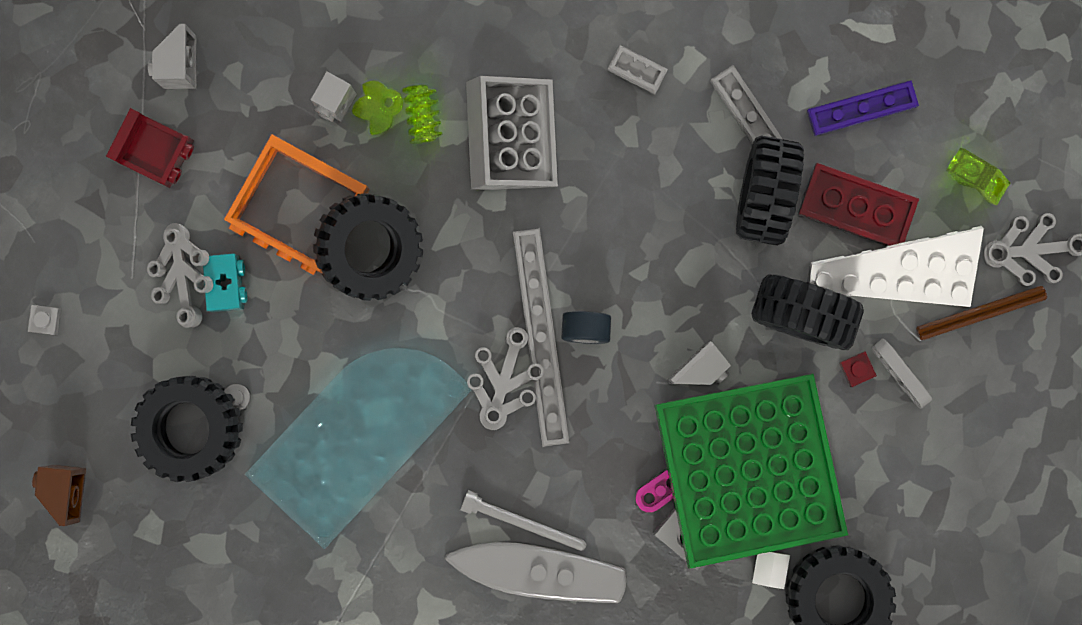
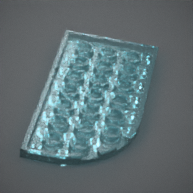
(356, 437)

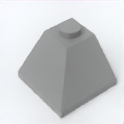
(702, 368)

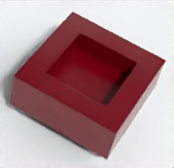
(858, 369)

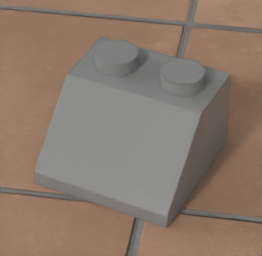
(175, 60)

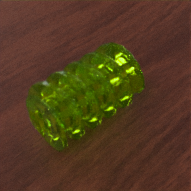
(421, 114)

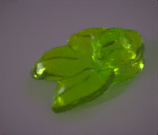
(374, 108)

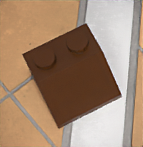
(60, 492)

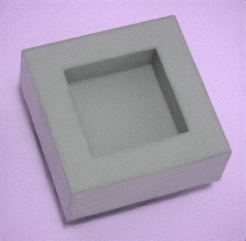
(44, 320)

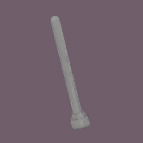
(473, 503)

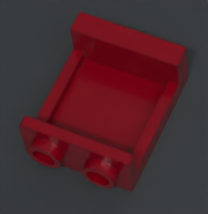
(150, 148)

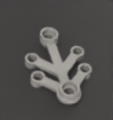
(176, 242)
(1030, 250)
(503, 383)

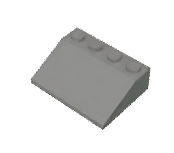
(511, 133)

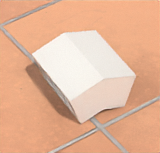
(771, 569)

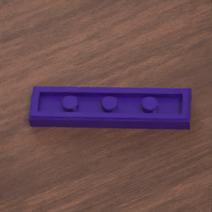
(862, 108)

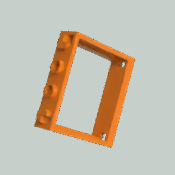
(255, 177)

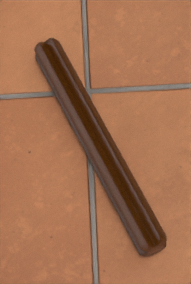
(981, 313)

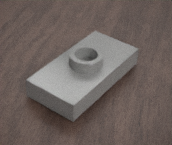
(637, 69)

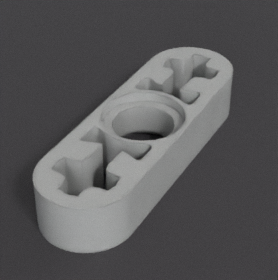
(901, 373)

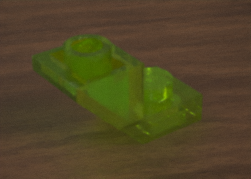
(978, 174)

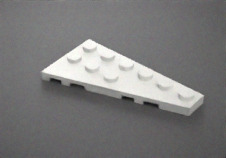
(916, 271)

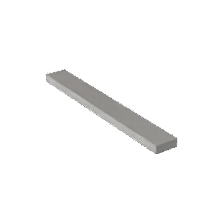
(541, 337)

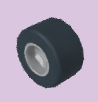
(586, 327)

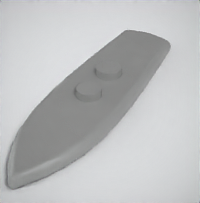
(540, 572)

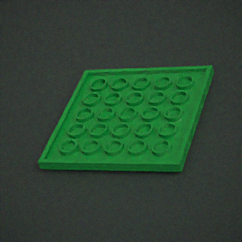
(750, 470)

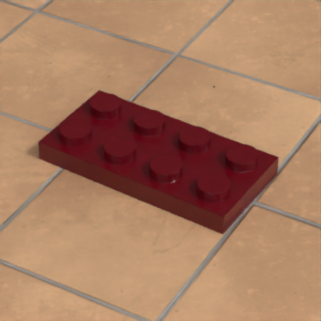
(858, 206)

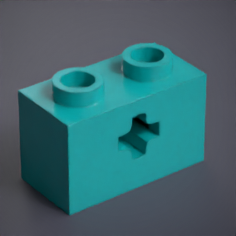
(235, 296)

